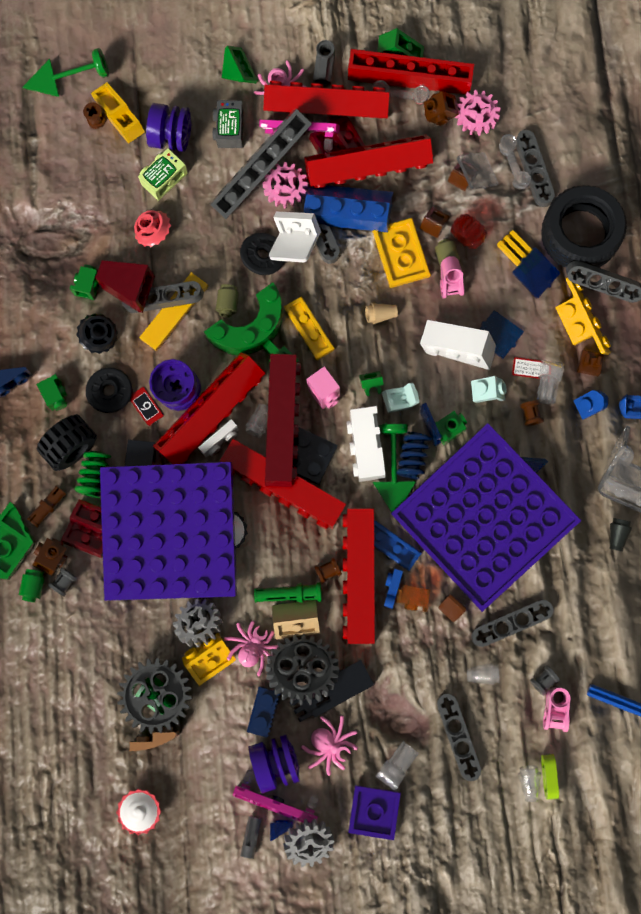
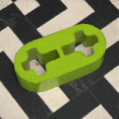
(550, 777)

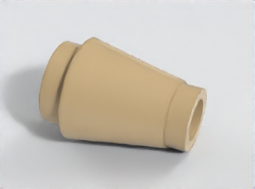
(380, 312)

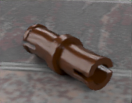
(46, 506)

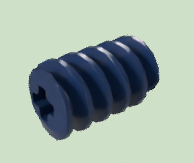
(412, 457)

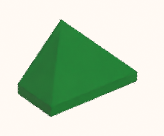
(237, 66)

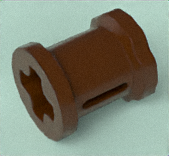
(94, 115)
(532, 413)
(327, 570)

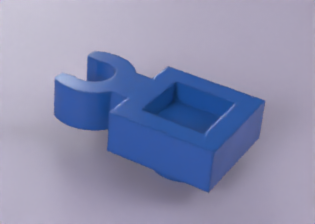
(392, 581)

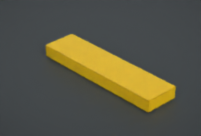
(168, 318)

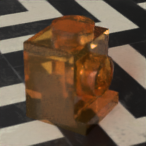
(413, 598)

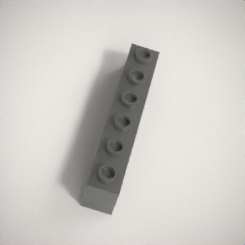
(260, 163)

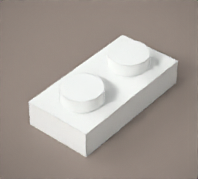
(225, 433)

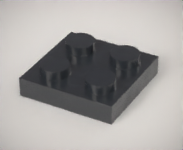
(312, 455)

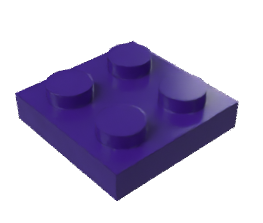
(374, 812)

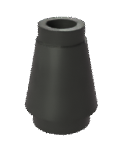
(619, 533)

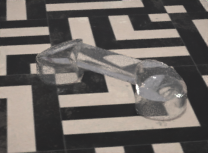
(419, 94)
(507, 146)

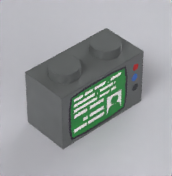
(228, 124)

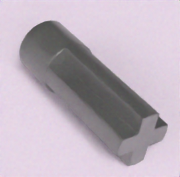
(250, 838)

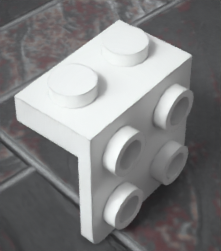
(296, 236)

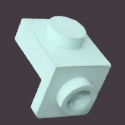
(488, 389)
(400, 398)

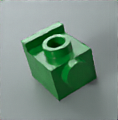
(85, 282)
(53, 393)
(447, 433)

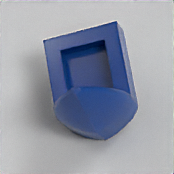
(591, 403)
(630, 406)

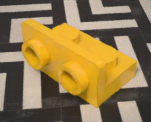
(207, 659)

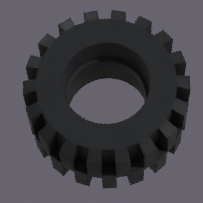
(66, 442)

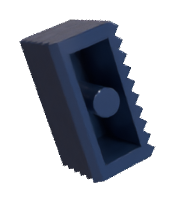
(263, 712)

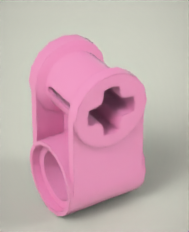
(451, 277)
(557, 711)

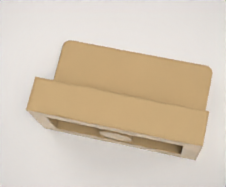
(295, 619)

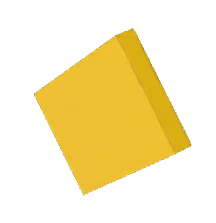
(401, 253)

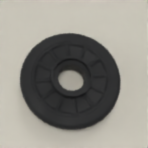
(252, 260)
(114, 402)

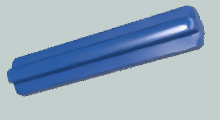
(614, 699)

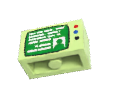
(162, 174)

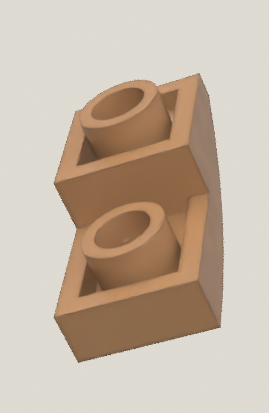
(144, 742)

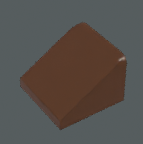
(458, 179)
(434, 222)
(452, 608)

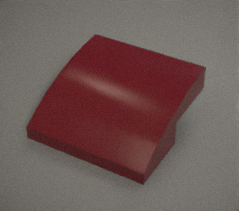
(345, 139)
(85, 529)

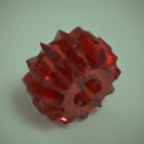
(468, 231)

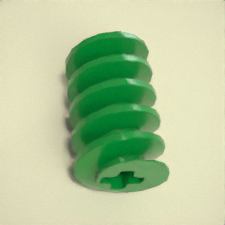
(91, 474)

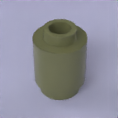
(445, 249)
(227, 300)

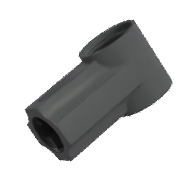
(324, 63)

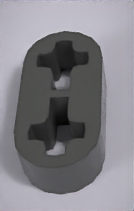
(331, 242)

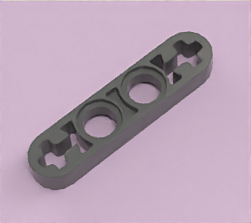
(538, 167)
(603, 284)
(163, 292)
(513, 626)
(461, 735)

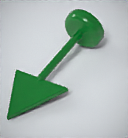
(45, 80)
(394, 492)

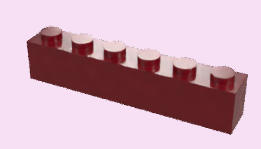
(280, 420)

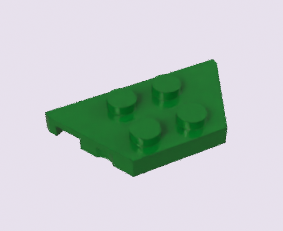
(14, 541)

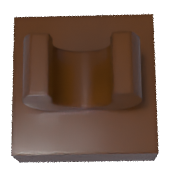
(590, 363)

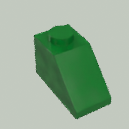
(399, 43)

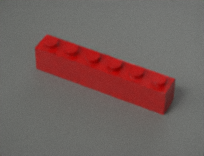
(410, 71)
(325, 100)
(369, 160)
(209, 409)
(302, 495)
(360, 576)

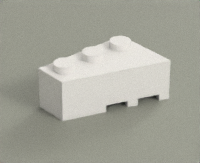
(459, 343)
(366, 444)

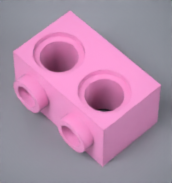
(323, 388)

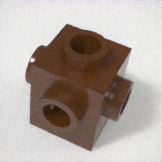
(440, 108)
(47, 562)

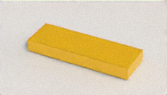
(309, 328)

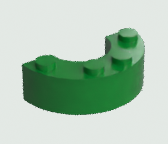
(254, 335)

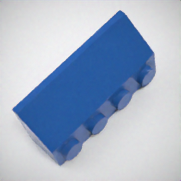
(350, 207)

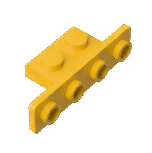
(580, 321)

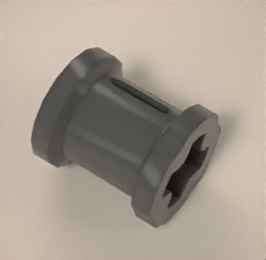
(62, 582)
(545, 680)

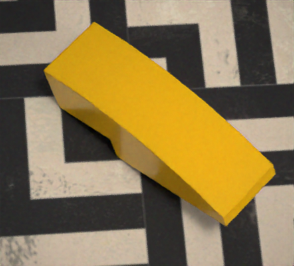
(118, 112)

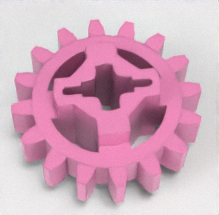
(484, 106)
(285, 194)

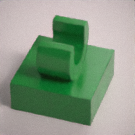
(371, 380)

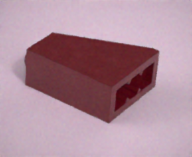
(126, 282)

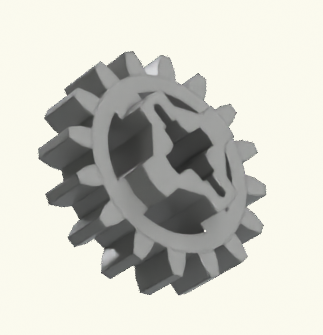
(197, 623)
(308, 842)

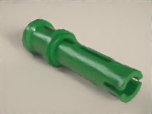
(299, 592)

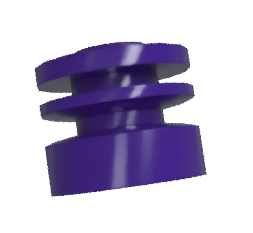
(167, 126)
(173, 373)
(274, 763)

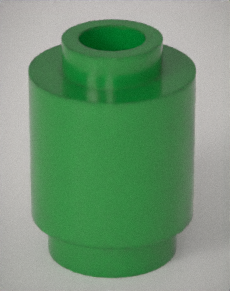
(31, 585)

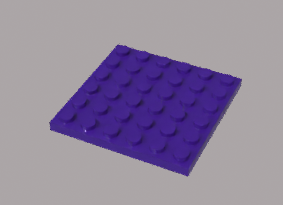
(485, 517)
(168, 531)

